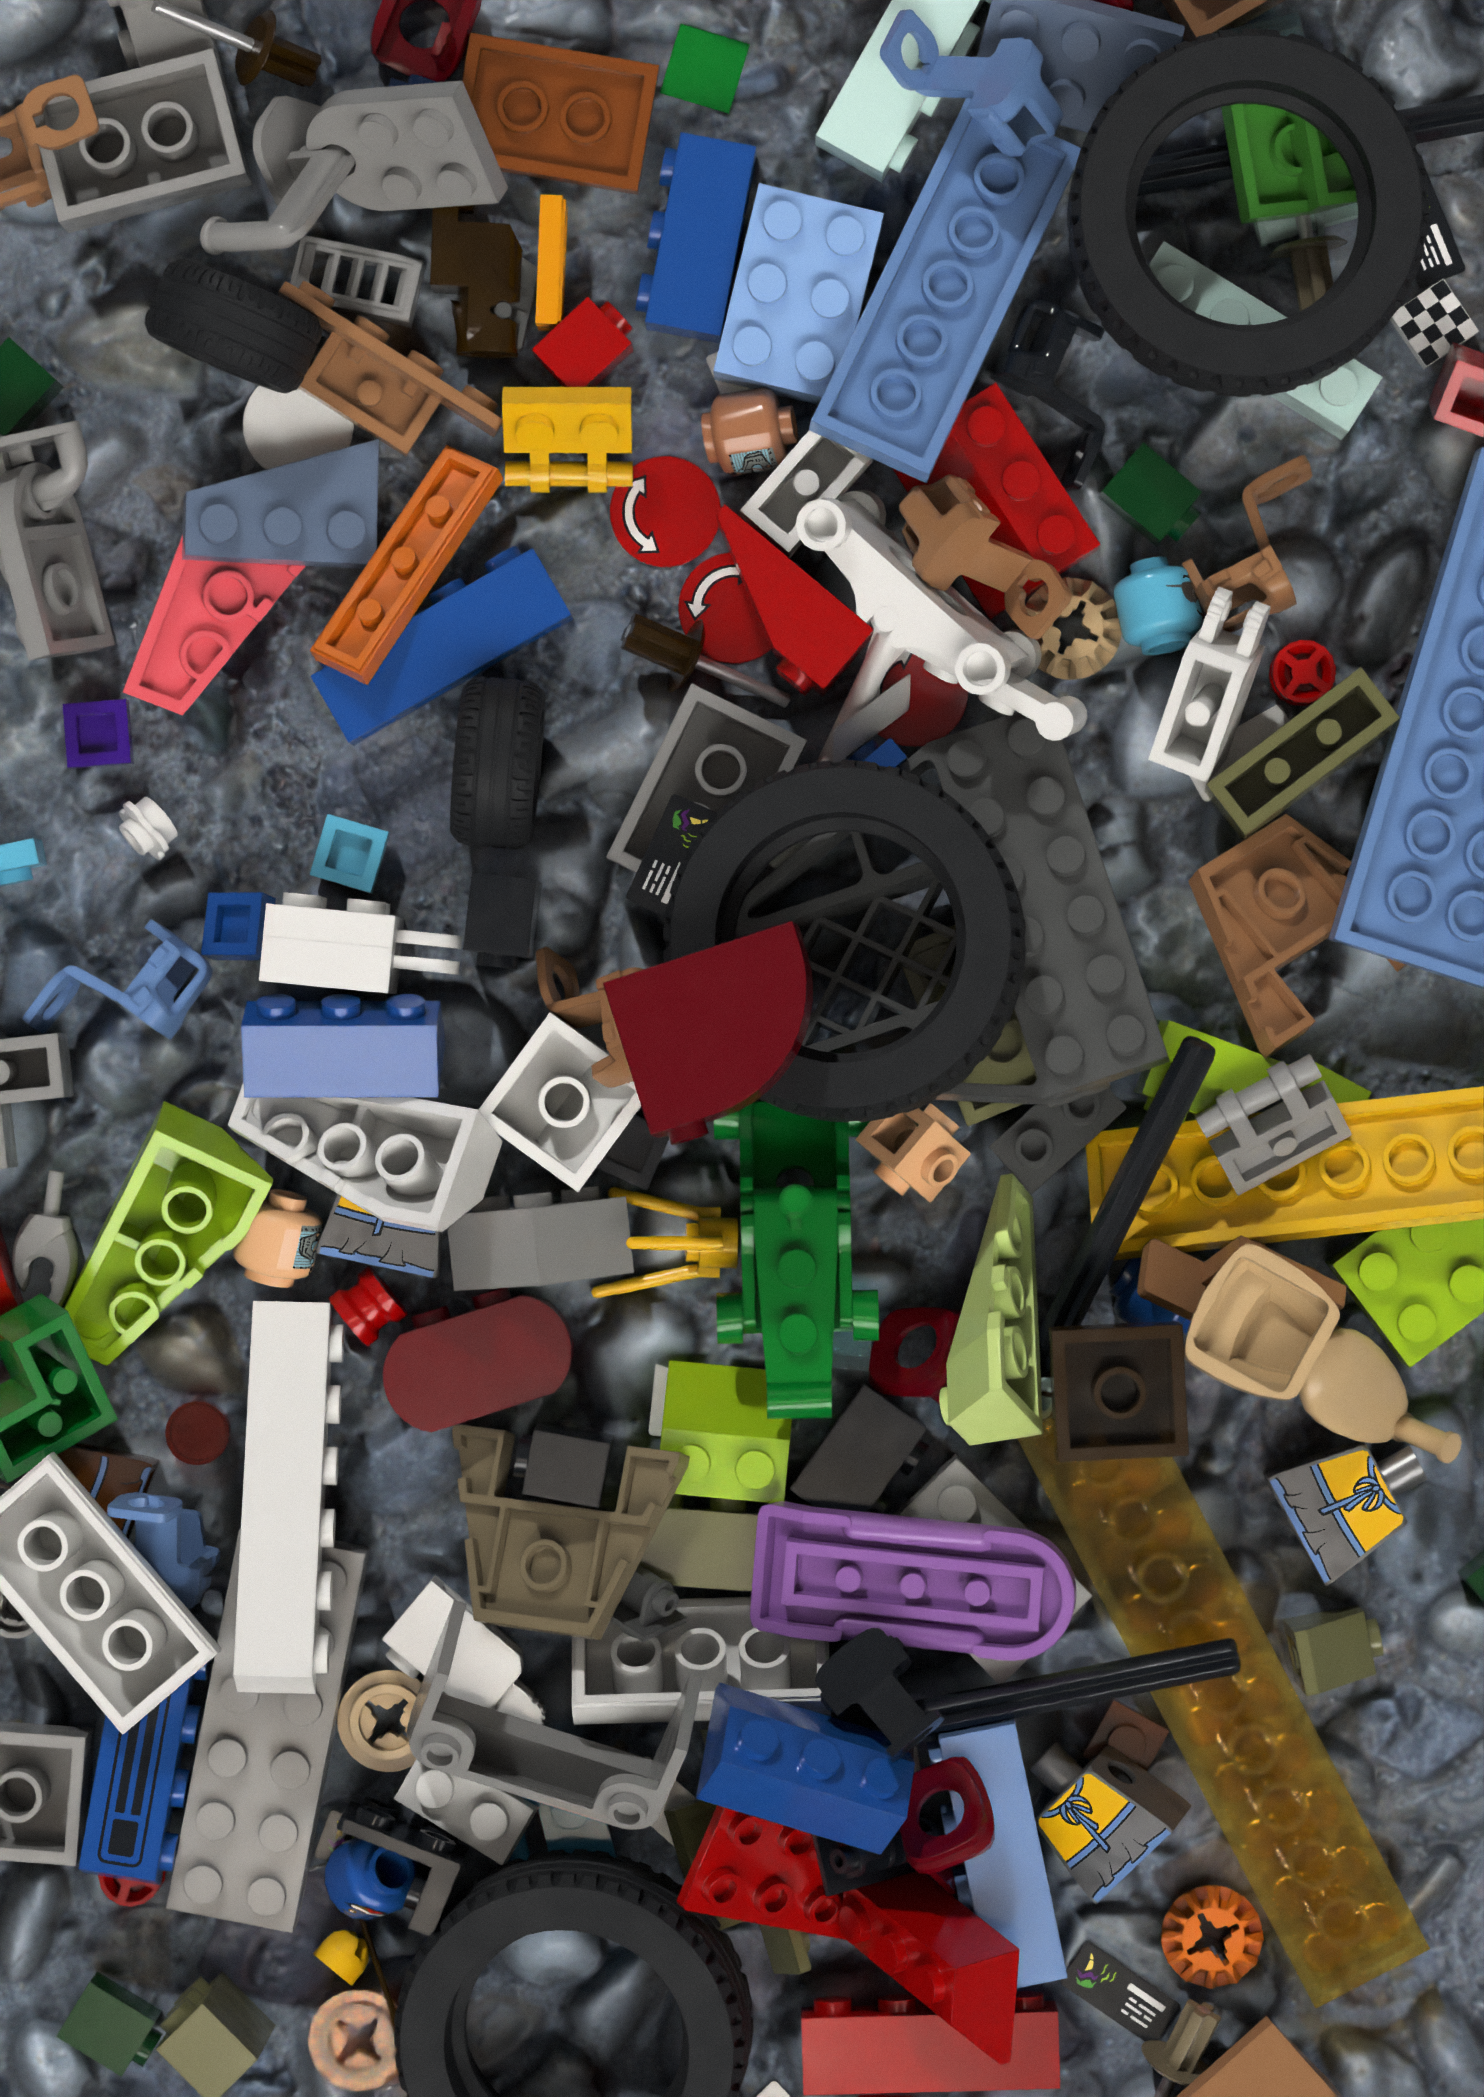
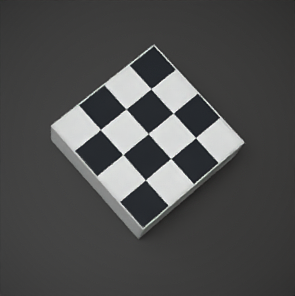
(1432, 323)

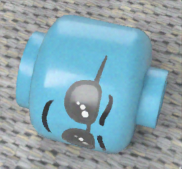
(1157, 607)

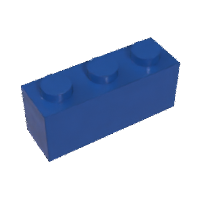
(697, 237)

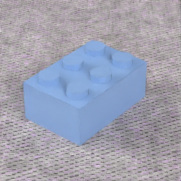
(797, 293)

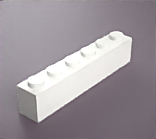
(285, 1498)

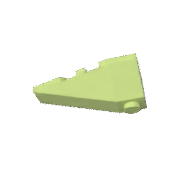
(995, 1348)

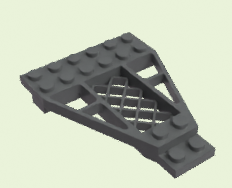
(1080, 984)

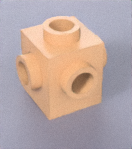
(915, 1150)

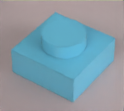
(349, 853)
(18, 859)

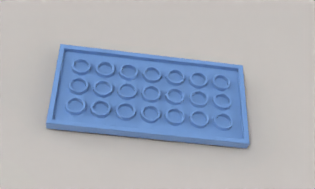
(1421, 846)

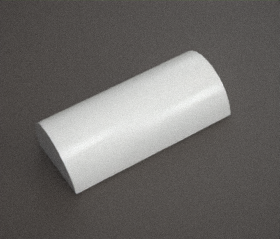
(95, 1596)
(643, 1681)

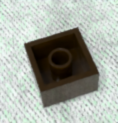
(1118, 1391)

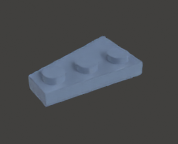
(290, 514)

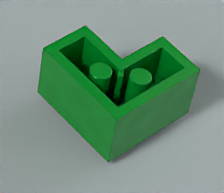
(51, 1390)

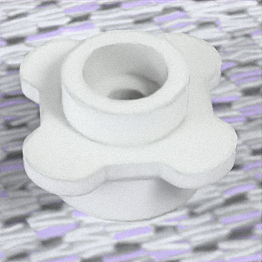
(147, 827)

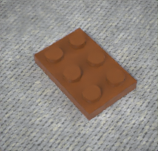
(562, 111)

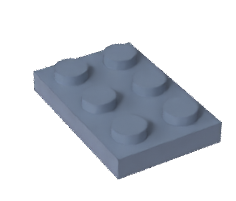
(1083, 46)

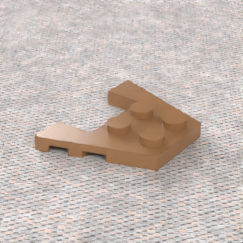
(1265, 909)

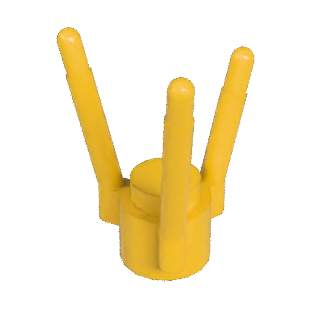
(708, 1242)

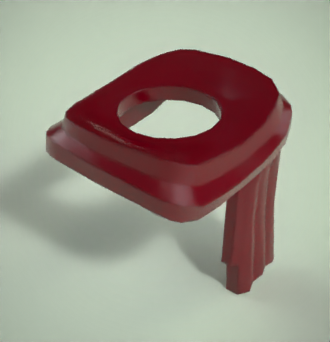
(434, 62)
(922, 1381)
(969, 1839)

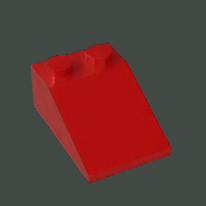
(800, 618)

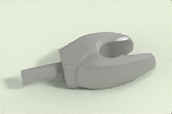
(51, 1237)

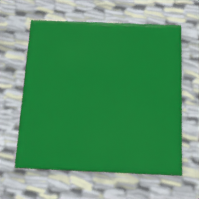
(704, 68)

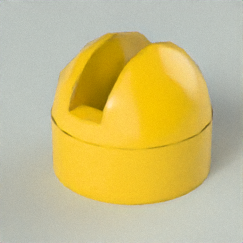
(344, 1954)

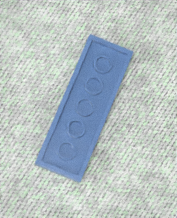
(943, 297)

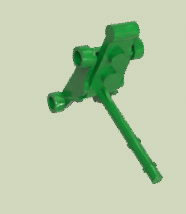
(794, 1255)

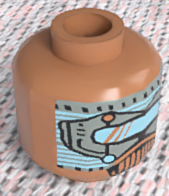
(748, 431)

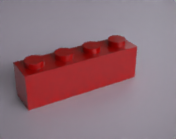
(915, 2051)

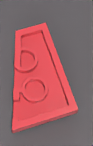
(199, 625)

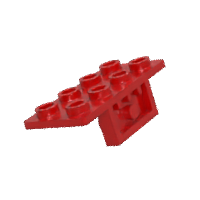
(760, 1876)

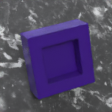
(98, 733)

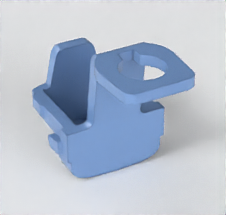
(995, 84)
(148, 995)
(170, 1541)

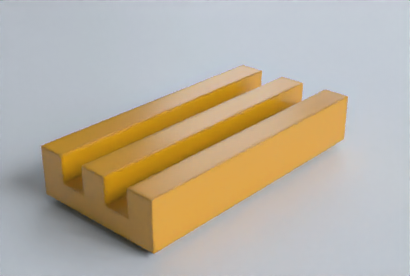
(551, 261)

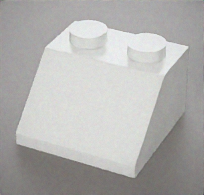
(556, 1107)

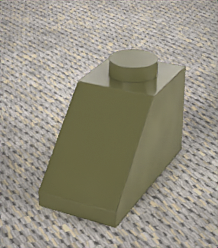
(1332, 1648)

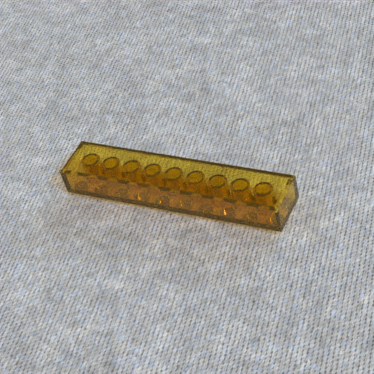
(1238, 1731)

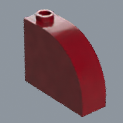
(713, 1028)

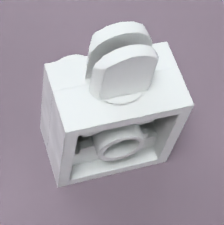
(343, 948)

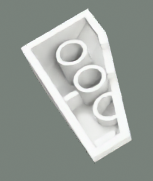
(388, 1155)

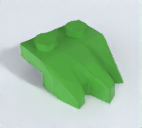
(1282, 165)

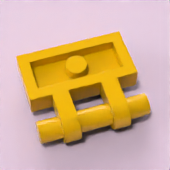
(568, 422)

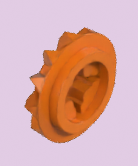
(1222, 1908)

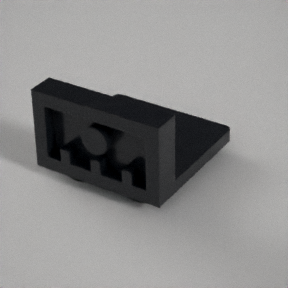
(430, 1845)

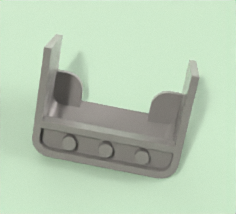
(539, 1759)

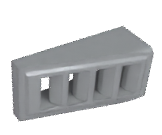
(408, 288)

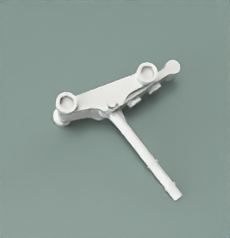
(925, 621)

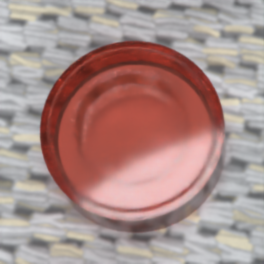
(198, 1432)

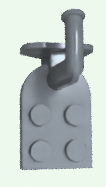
(370, 147)
(47, 546)

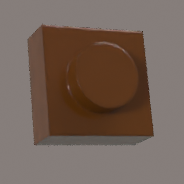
(1128, 1732)

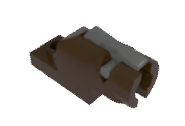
(490, 279)

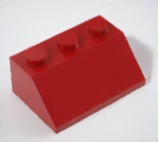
(1016, 485)
(938, 1955)

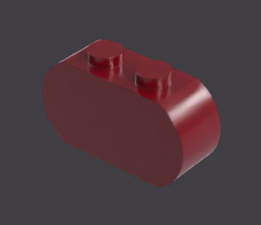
(477, 1359)

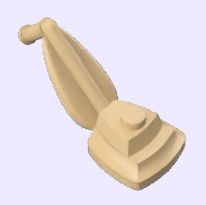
(1274, 1337)

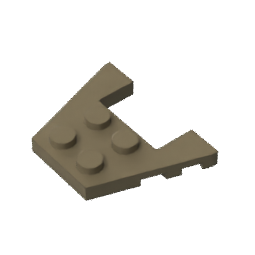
(552, 1562)

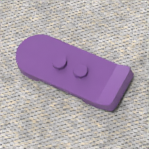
(912, 1577)

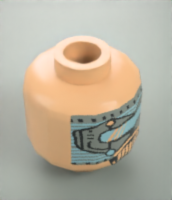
(280, 1241)

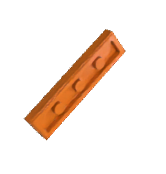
(406, 564)

